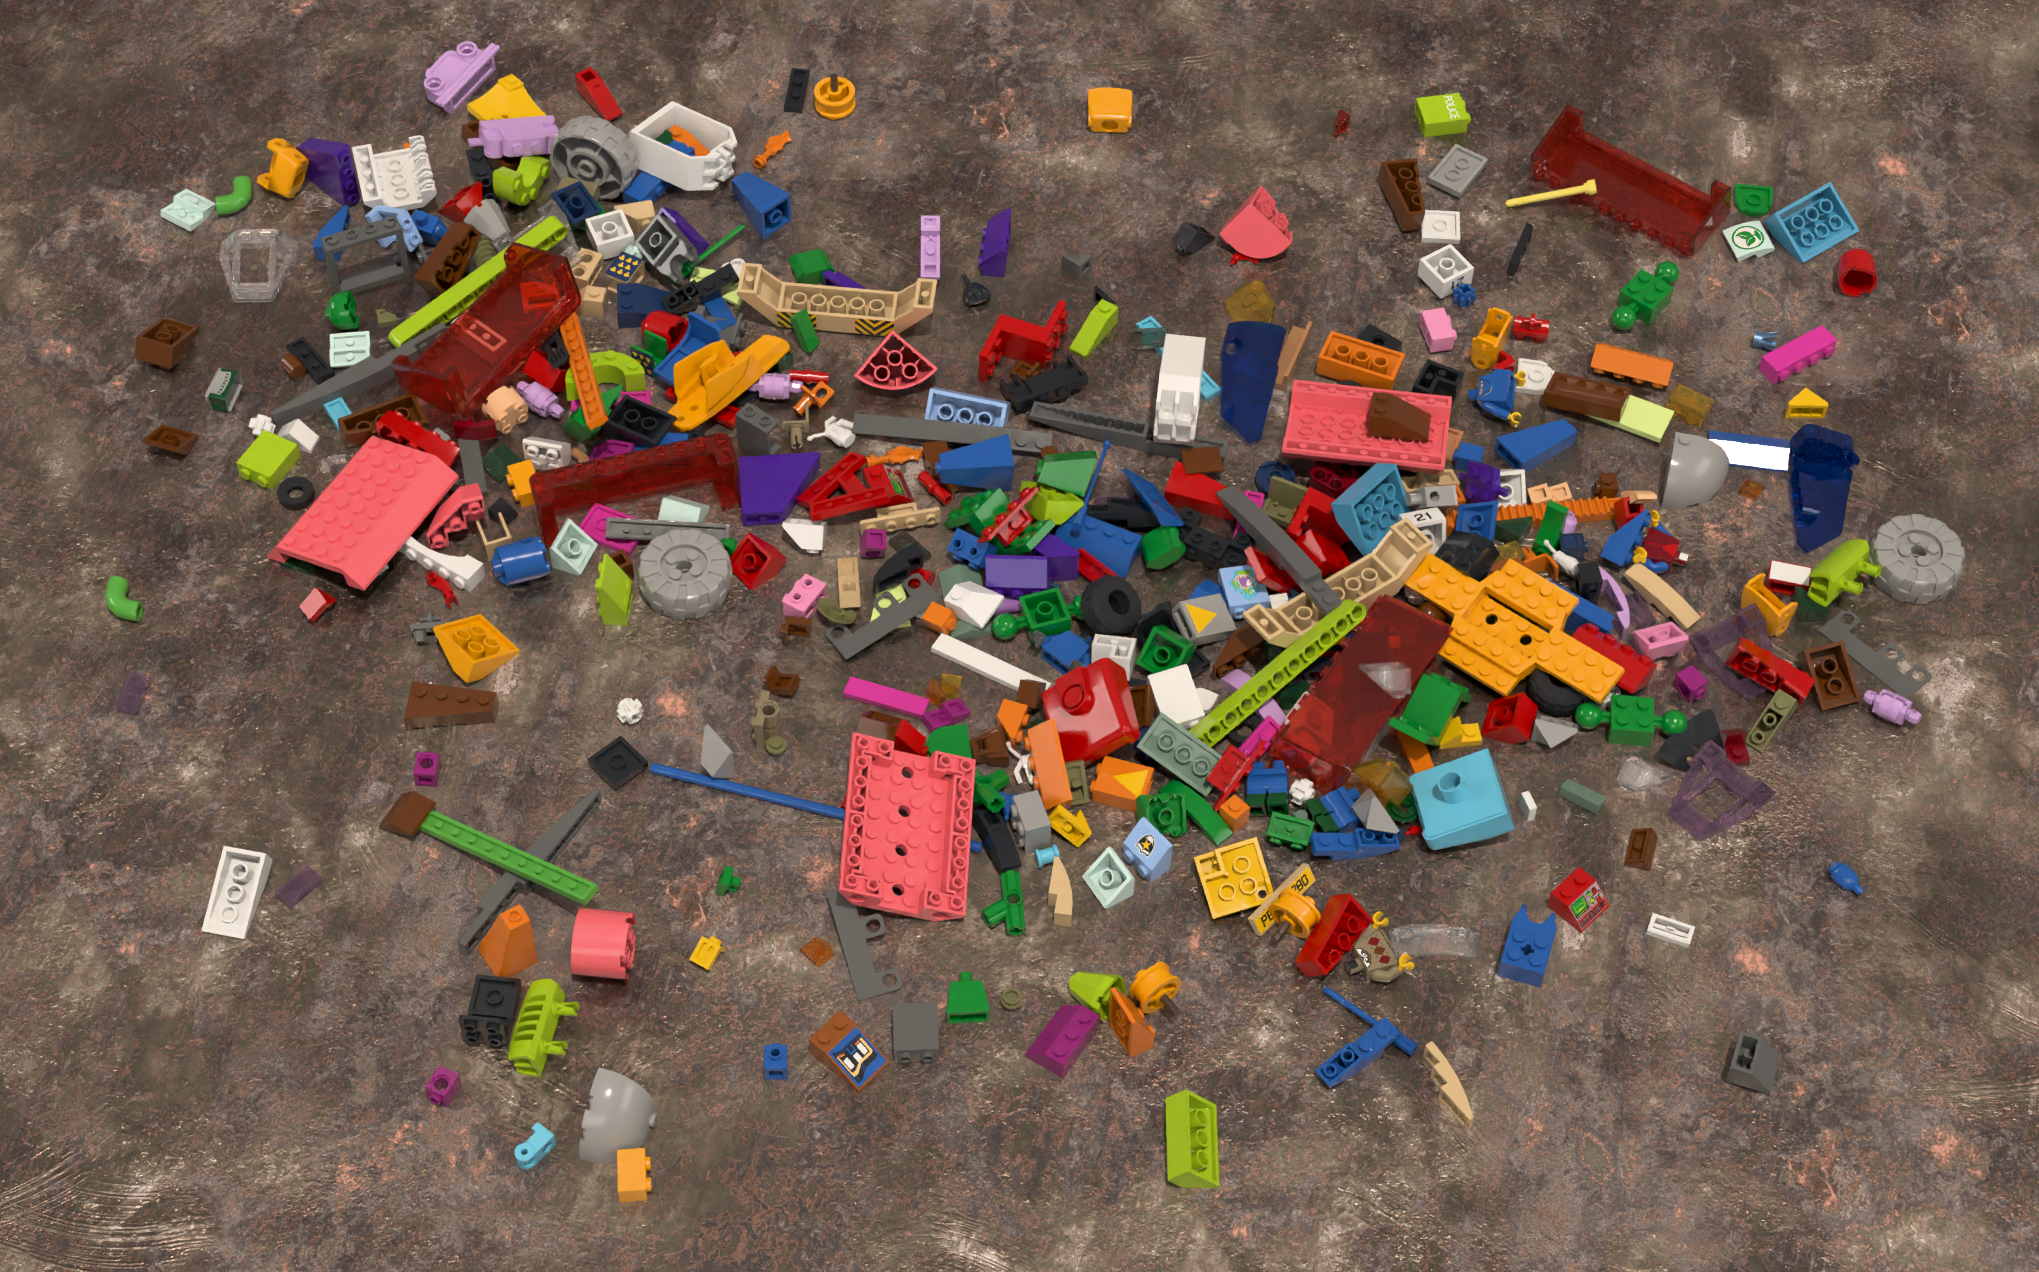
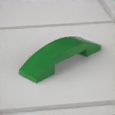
(1201, 813)

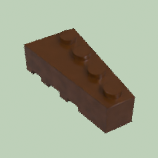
(1403, 191)
(448, 259)
(361, 425)
(447, 705)

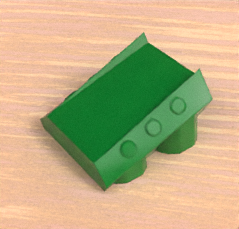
(810, 266)
(1162, 547)
(1164, 812)

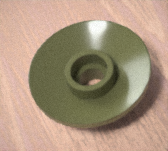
(831, 609)

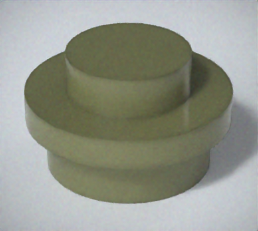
(776, 745)
(1011, 999)

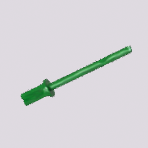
(688, 268)

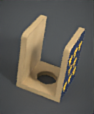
(625, 270)
(489, 547)

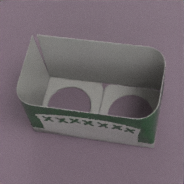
(222, 391)

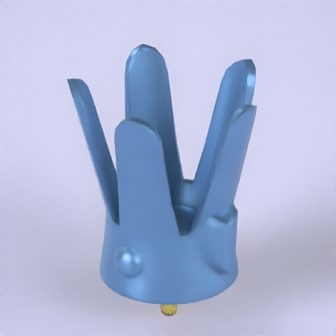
(1760, 340)

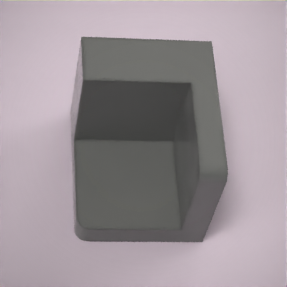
(1077, 266)

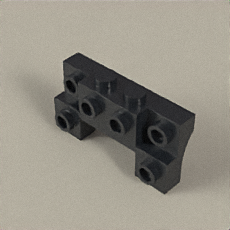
(1045, 387)
(1211, 548)

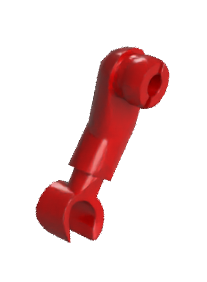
(442, 585)

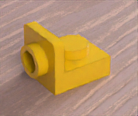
(707, 952)

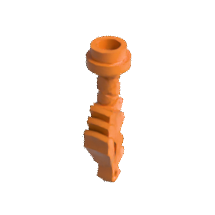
(773, 145)
(898, 455)

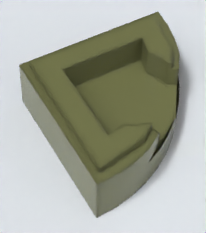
(386, 318)

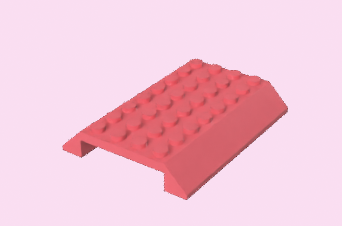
(1333, 425)
(367, 511)

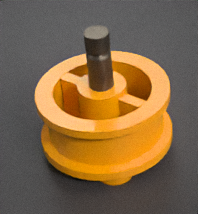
(834, 97)
(1293, 914)
(1156, 988)

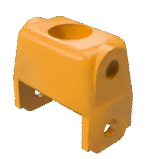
(1109, 110)
(286, 169)
(1487, 344)
(1772, 608)

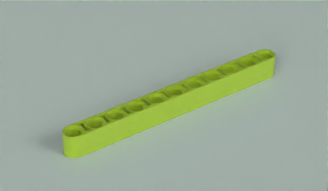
(467, 290)
(1280, 667)

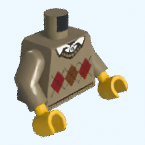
(1375, 955)

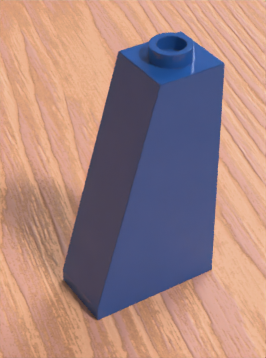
(1536, 444)
(1587, 613)

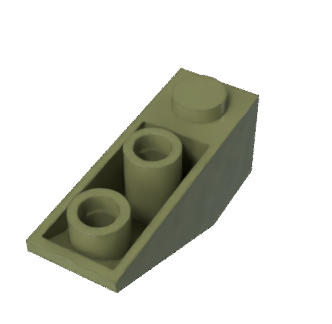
(1772, 720)

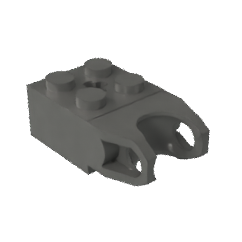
(666, 247)

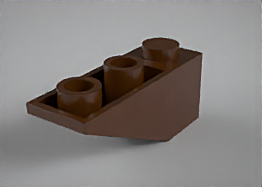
(931, 455)
(1240, 648)

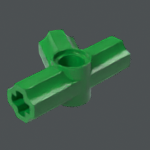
(987, 789)
(1004, 910)

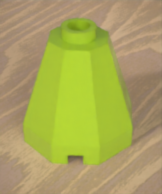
(1094, 988)

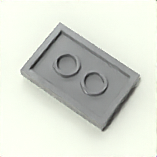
(1457, 170)

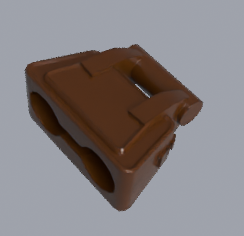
(995, 747)

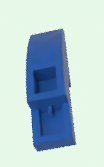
(1354, 845)
(1359, 1054)

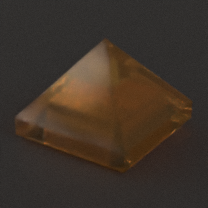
(1751, 489)

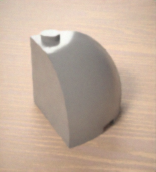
(1694, 471)
(617, 1117)

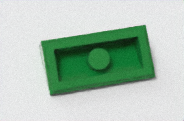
(804, 331)

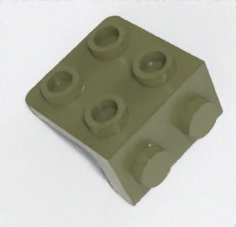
(1282, 500)

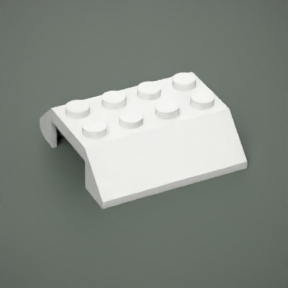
(395, 177)

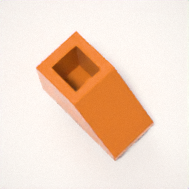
(1013, 718)

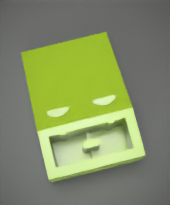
(614, 593)

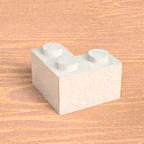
(1119, 649)

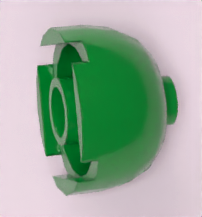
(342, 311)

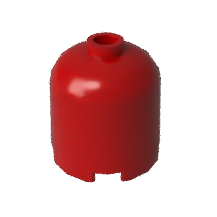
(1857, 272)
(667, 326)

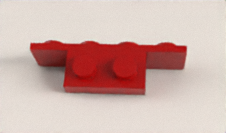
(1012, 521)
(1230, 769)

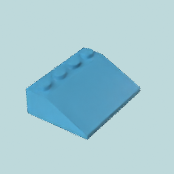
(1812, 223)
(1371, 506)

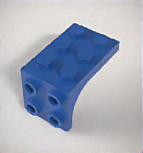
(698, 335)

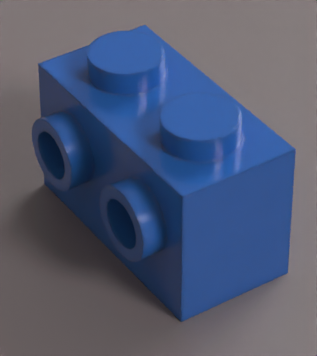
(967, 547)

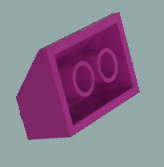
(1064, 1038)

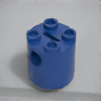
(520, 561)

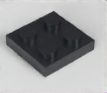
(618, 762)

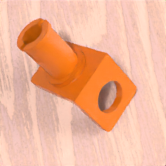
(811, 398)
(1540, 563)

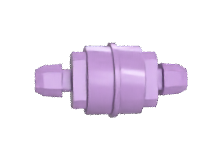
(775, 386)
(540, 399)
(1892, 707)

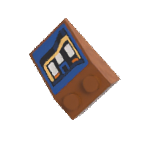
(847, 1051)

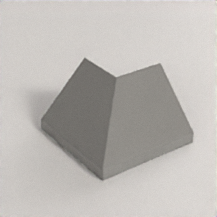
(1552, 730)
(716, 756)
(1373, 813)

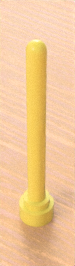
(1587, 188)

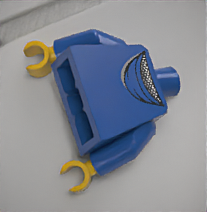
(1497, 393)

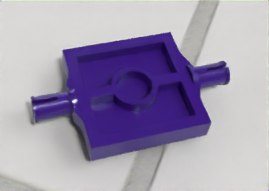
(1482, 483)

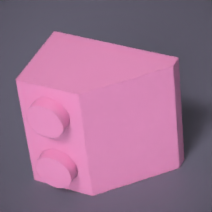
(1660, 640)

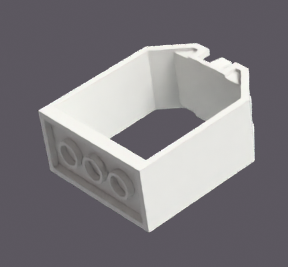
(676, 167)
(1179, 389)

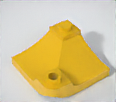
(505, 101)
(1233, 877)

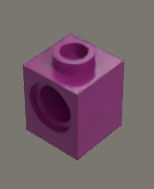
(873, 543)
(1690, 684)
(427, 776)
(443, 1078)

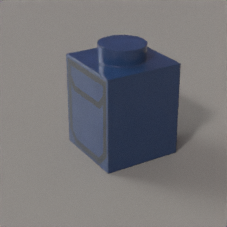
(1573, 545)

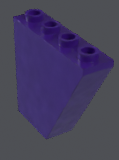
(331, 169)
(773, 484)

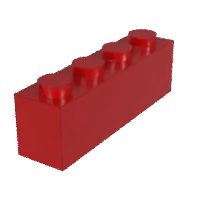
(397, 429)
(1769, 670)
(1335, 933)

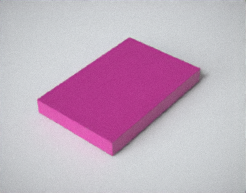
(595, 527)

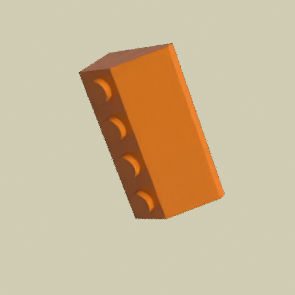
(1360, 362)
(1632, 364)
(1048, 765)

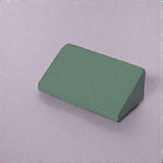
(1582, 796)

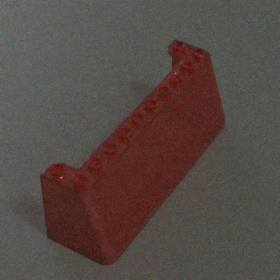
(1628, 186)
(493, 333)
(635, 476)
(1347, 705)

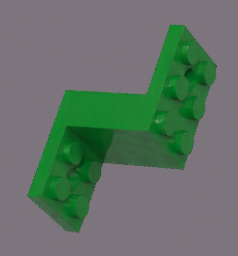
(982, 510)
(1431, 708)

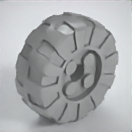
(595, 153)
(1917, 558)
(684, 574)

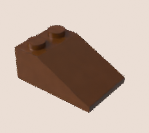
(165, 342)
(1397, 418)
(1832, 675)

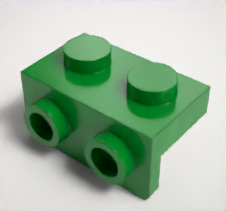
(1289, 830)

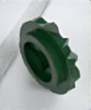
(1400, 816)

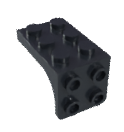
(1163, 616)
(490, 1010)

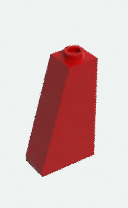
(1195, 492)

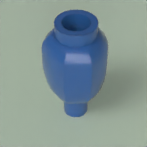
(1845, 877)

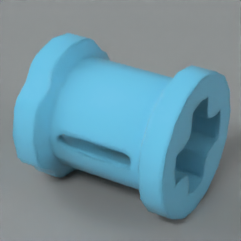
(1046, 855)

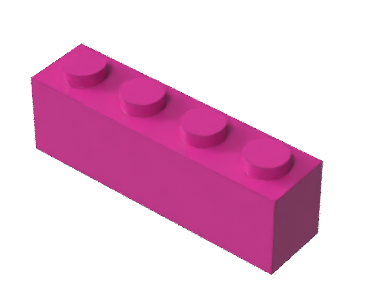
(1798, 354)

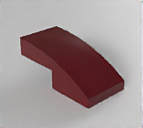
(475, 431)

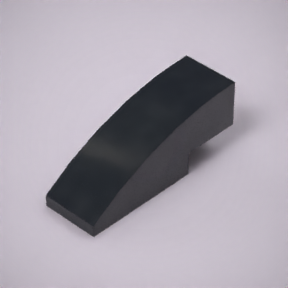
(898, 568)

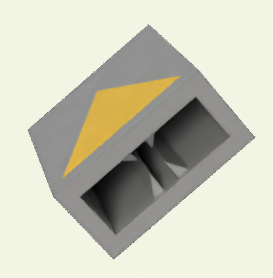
(1204, 619)

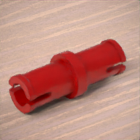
(809, 376)
(935, 487)

